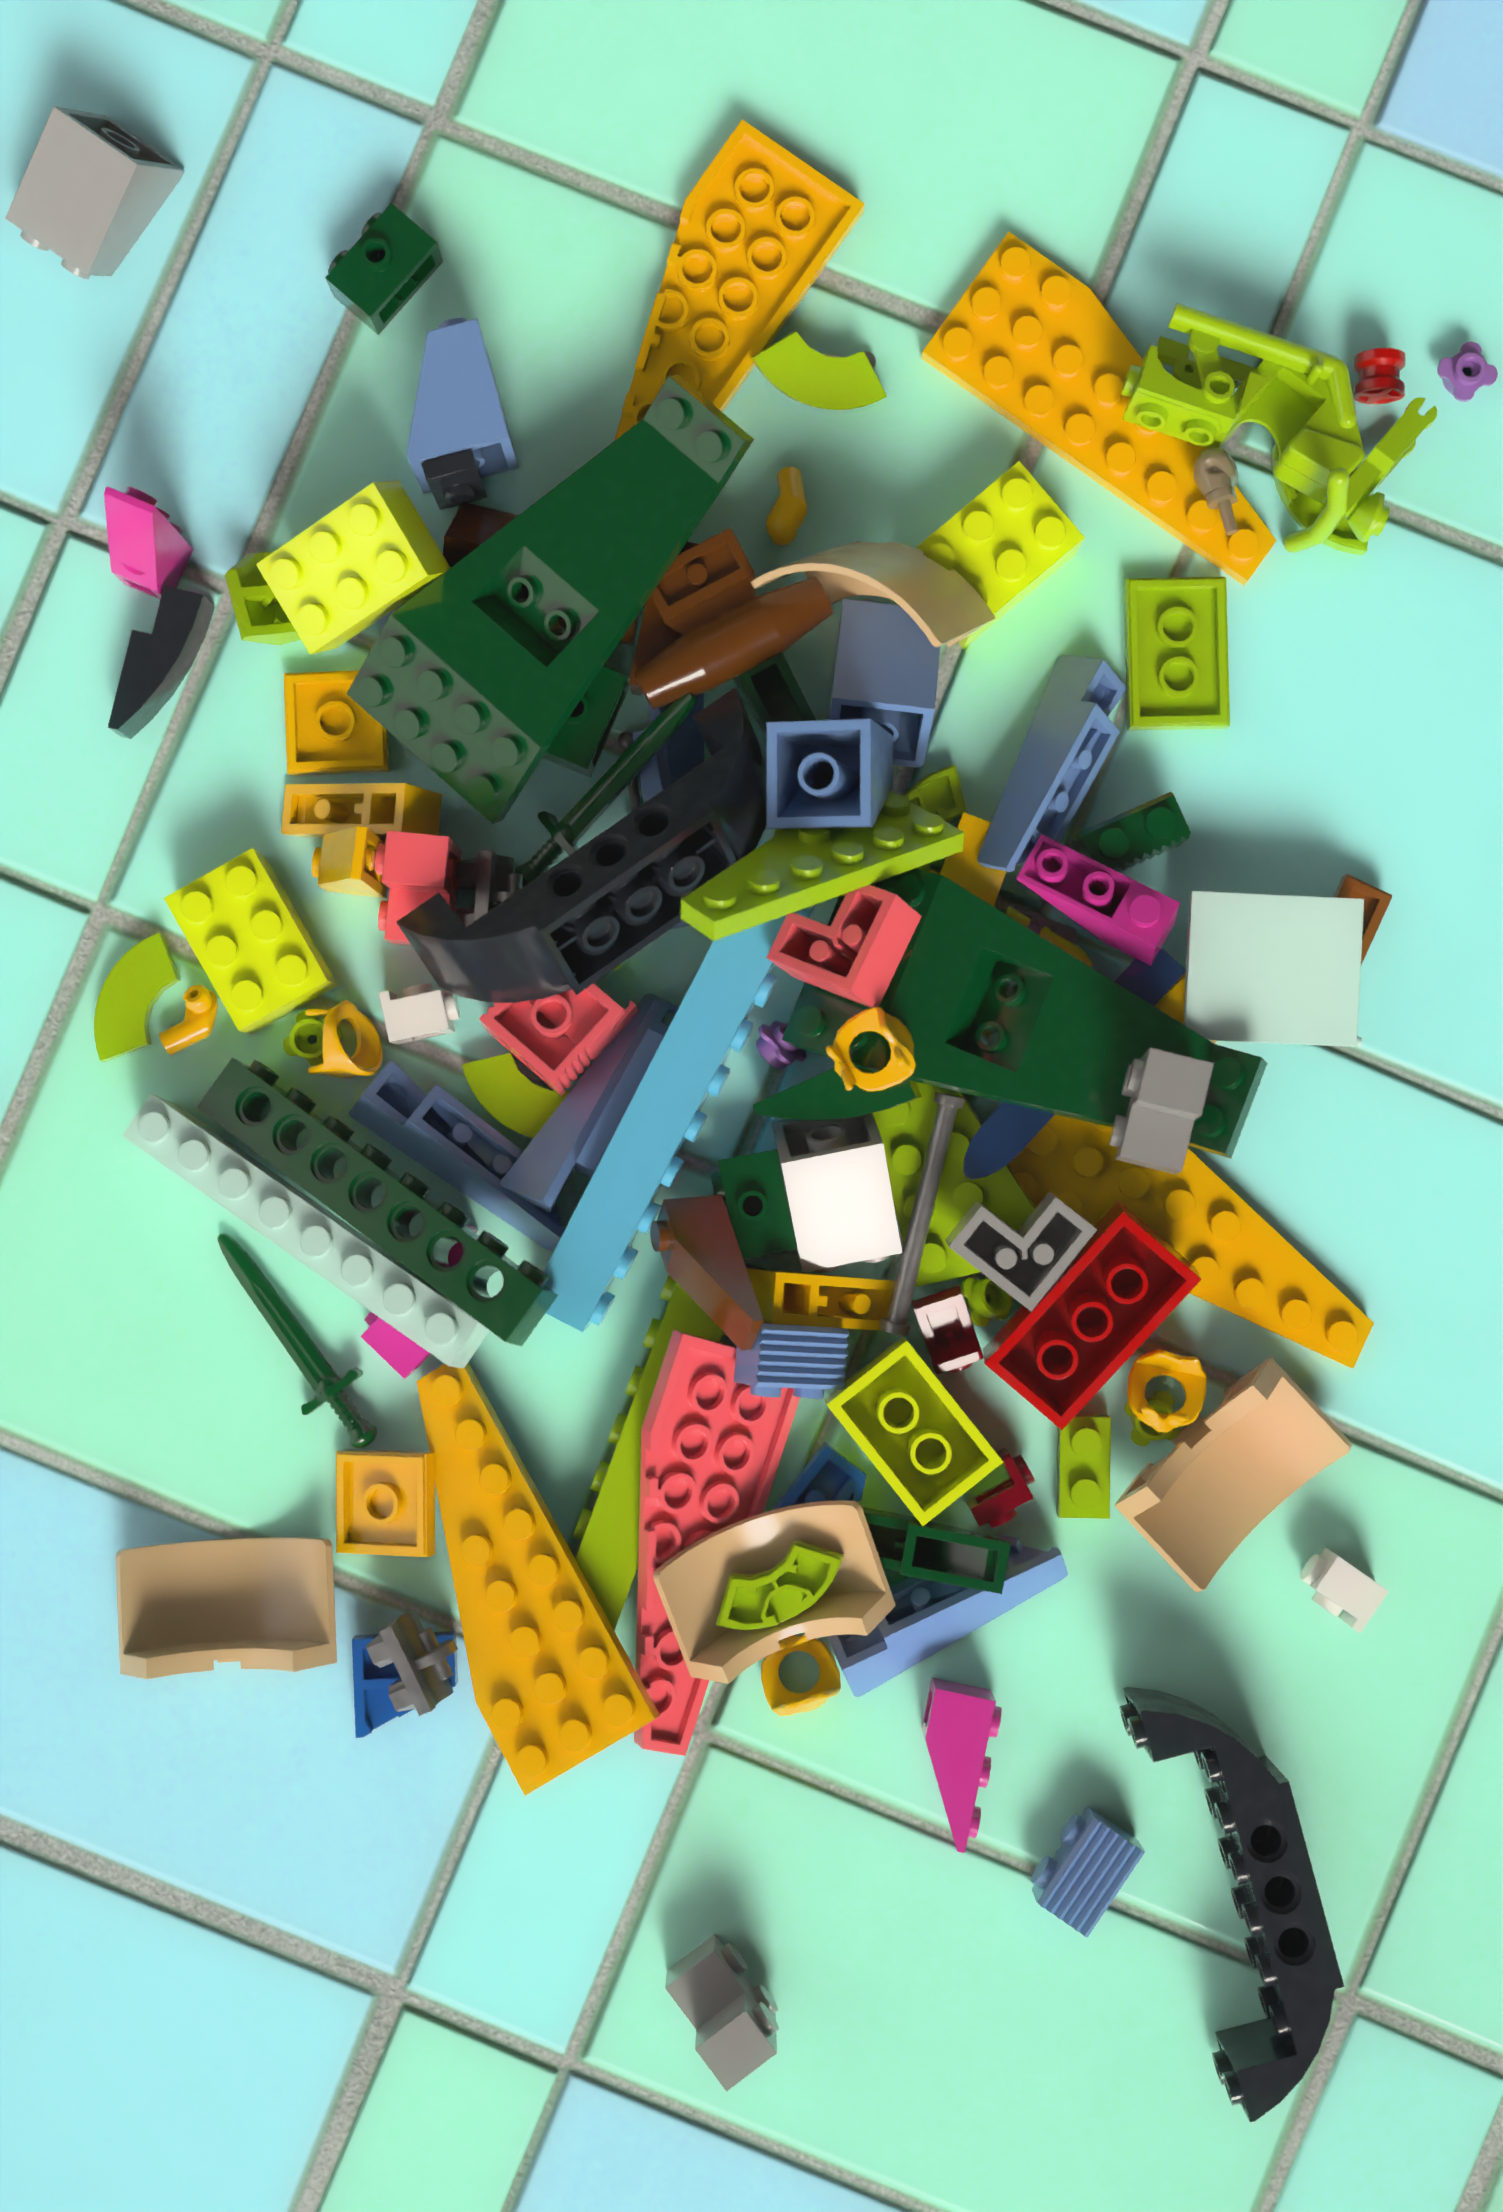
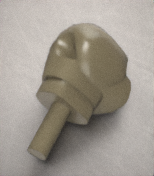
(1216, 478)

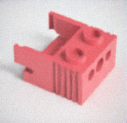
(558, 1032)

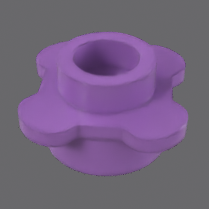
(1454, 379)
(774, 1049)

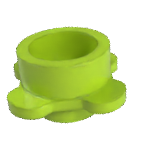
(298, 1041)
(985, 1300)
(1141, 1432)

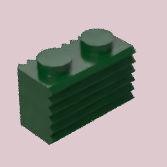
(1135, 834)

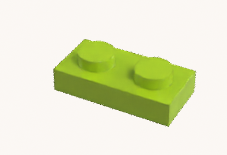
(1084, 1468)

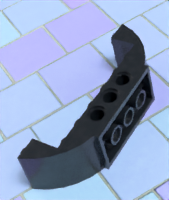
(612, 890)
(1273, 1895)

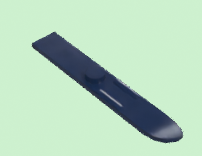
(1014, 1126)

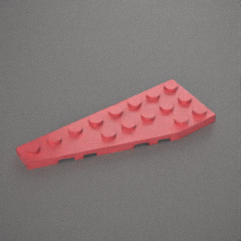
(703, 1467)

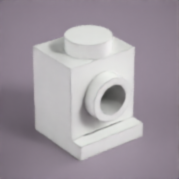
(419, 1013)
(1343, 1587)

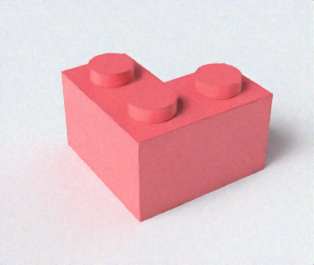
(414, 870)
(856, 952)

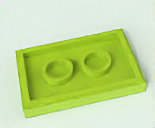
(1176, 653)

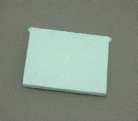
(1274, 968)

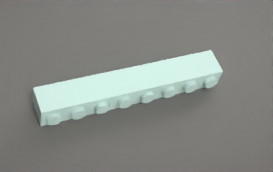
(305, 1230)

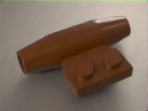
(722, 621)

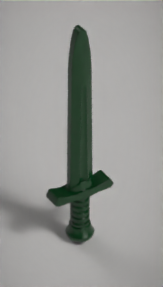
(602, 794)
(299, 1345)

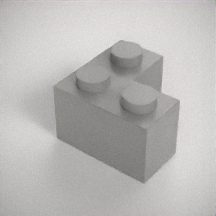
(1164, 1101)
(1022, 1260)
(729, 2014)

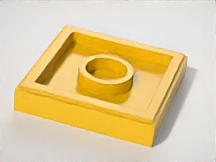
(329, 729)
(385, 1502)

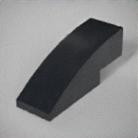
(159, 660)

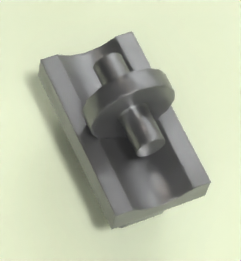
(491, 879)
(418, 1661)

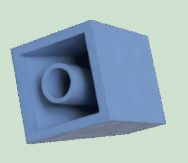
(459, 403)
(886, 675)
(827, 773)

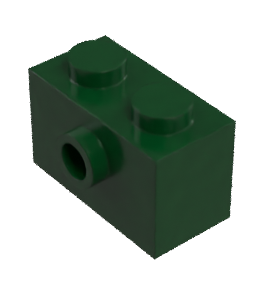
(383, 268)
(590, 724)
(756, 1203)

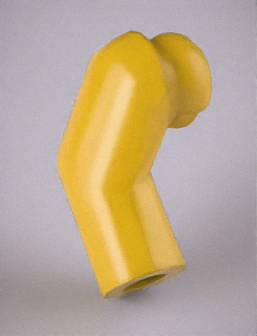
(788, 509)
(197, 1021)

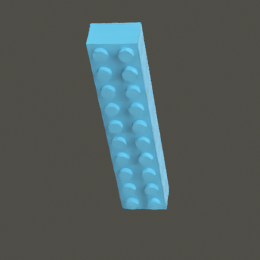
(659, 1121)

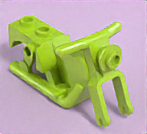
(1294, 394)

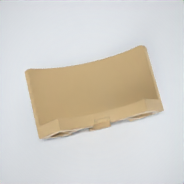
(935, 598)
(1231, 1472)
(697, 1578)
(226, 1603)

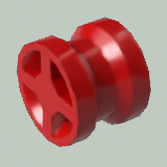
(1379, 376)

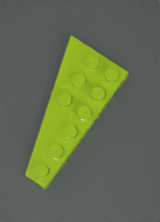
(817, 865)
(905, 1141)

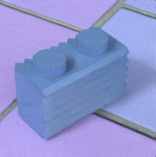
(793, 1358)
(1085, 1870)

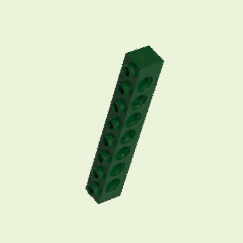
(236, 1105)

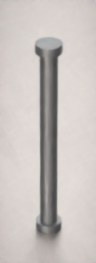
(921, 1214)

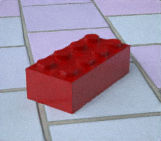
(1091, 1316)

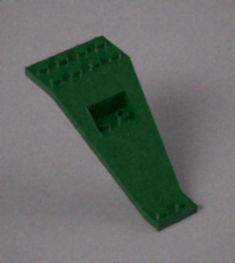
(489, 677)
(1059, 1036)

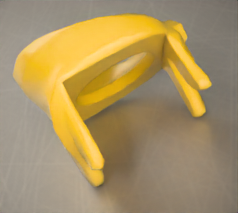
(902, 1051)
(337, 1063)
(1164, 1363)
(786, 1702)

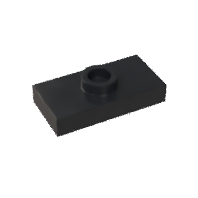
(454, 479)

